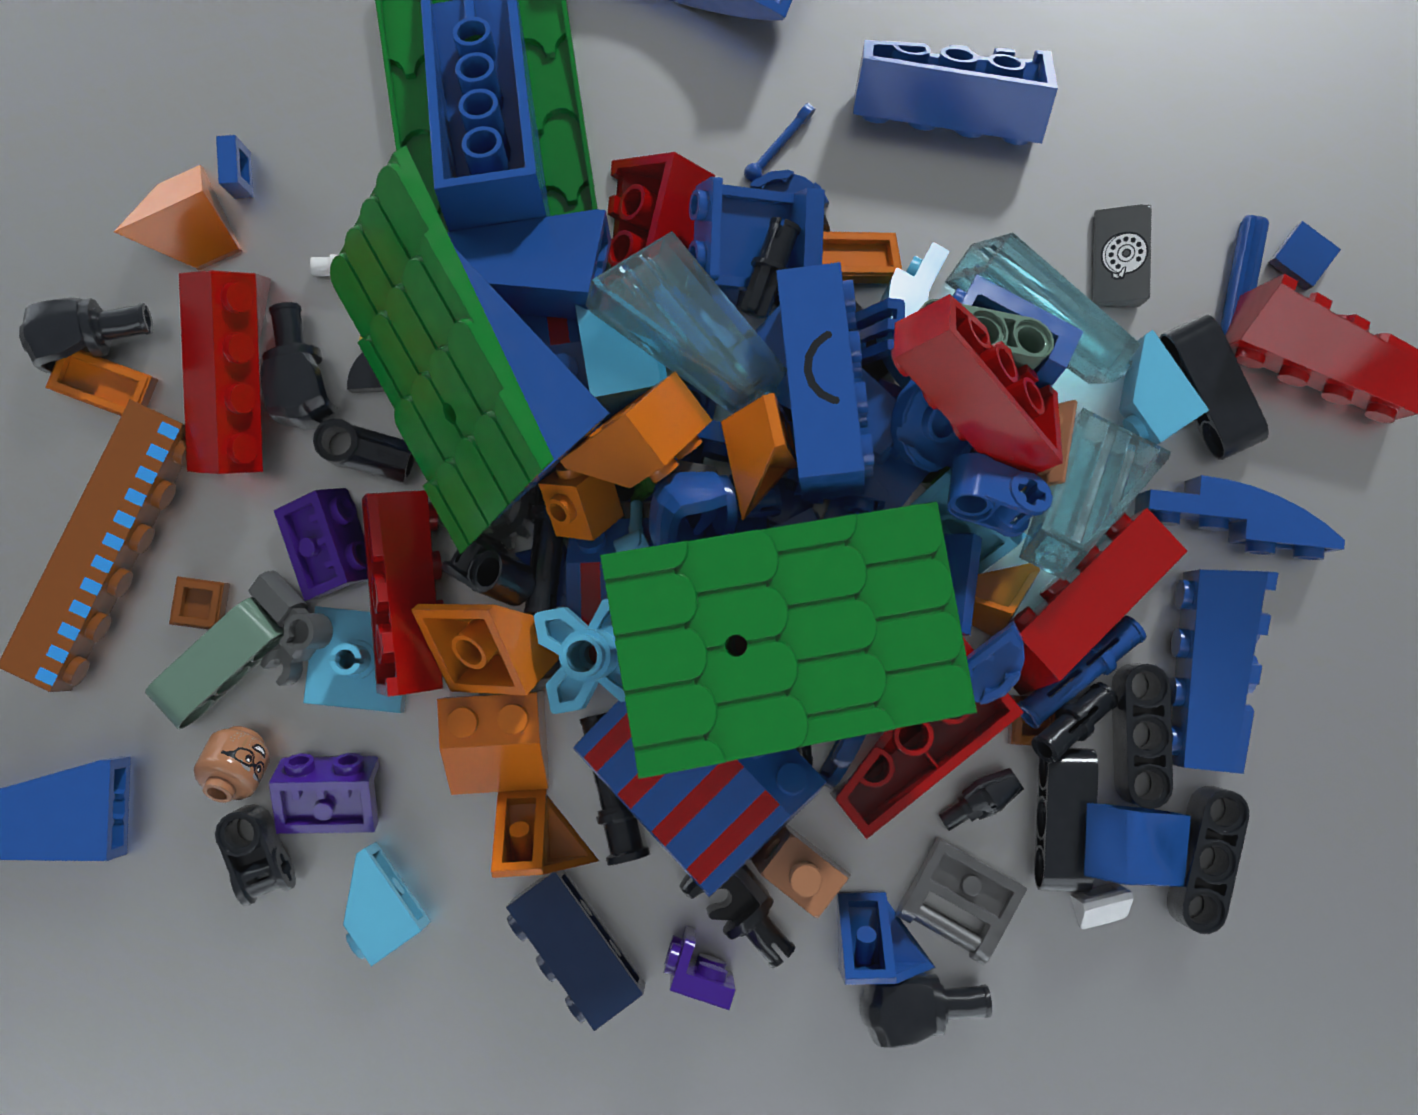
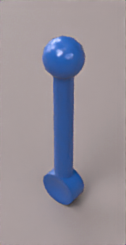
(754, 170)

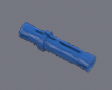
(1119, 639)

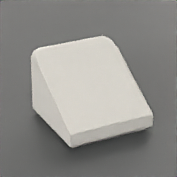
(1102, 905)

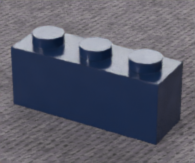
(575, 949)

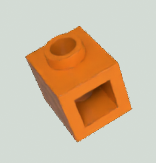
(579, 504)

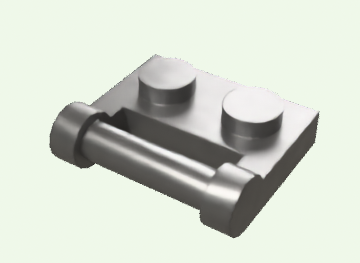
(969, 886)

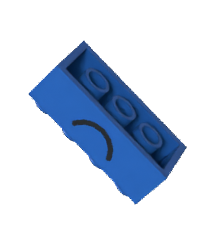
(821, 375)

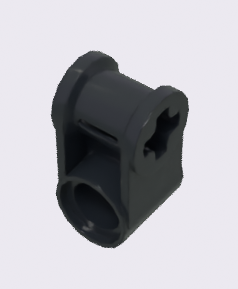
(492, 571)
(254, 858)

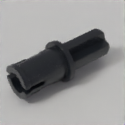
(772, 257)

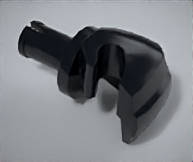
(68, 325)
(291, 375)
(746, 913)
(918, 1009)

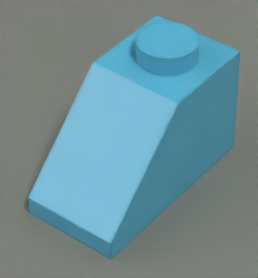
(1157, 394)
(379, 907)

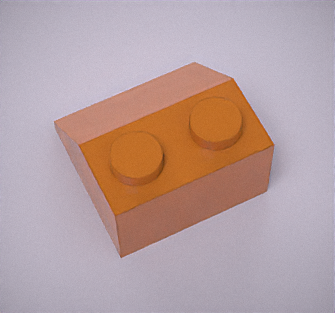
(643, 437)
(484, 647)
(494, 742)

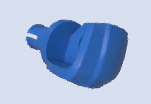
(702, 500)

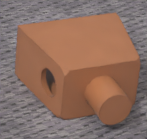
(800, 870)

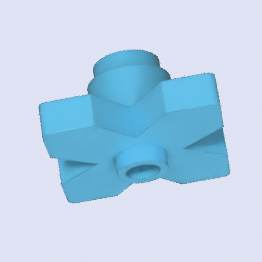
(578, 675)

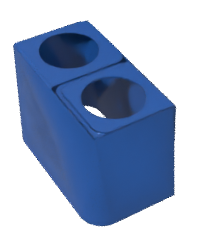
(1136, 845)

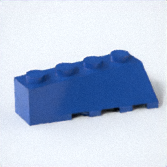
(957, 90)
(1216, 666)

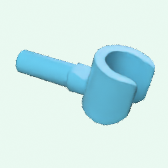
(635, 538)

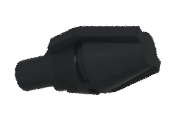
(983, 798)

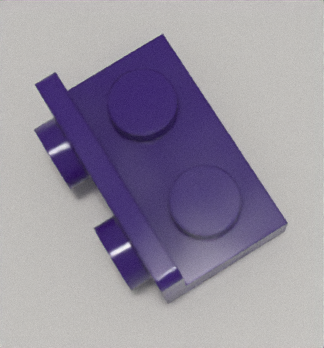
(323, 541)
(324, 794)
(700, 978)

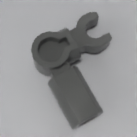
(302, 630)

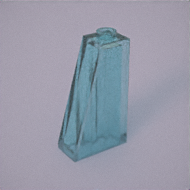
(1007, 261)
(686, 323)
(1102, 479)

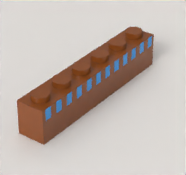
(98, 551)

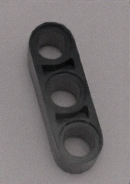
(1215, 374)
(1157, 754)
(1061, 820)
(1218, 880)

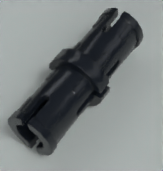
(1074, 722)

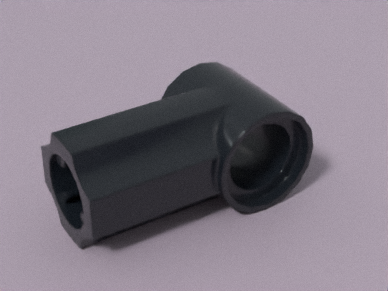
(368, 452)

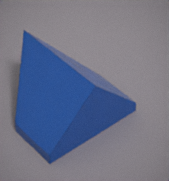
(875, 942)

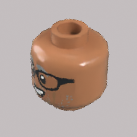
(232, 764)

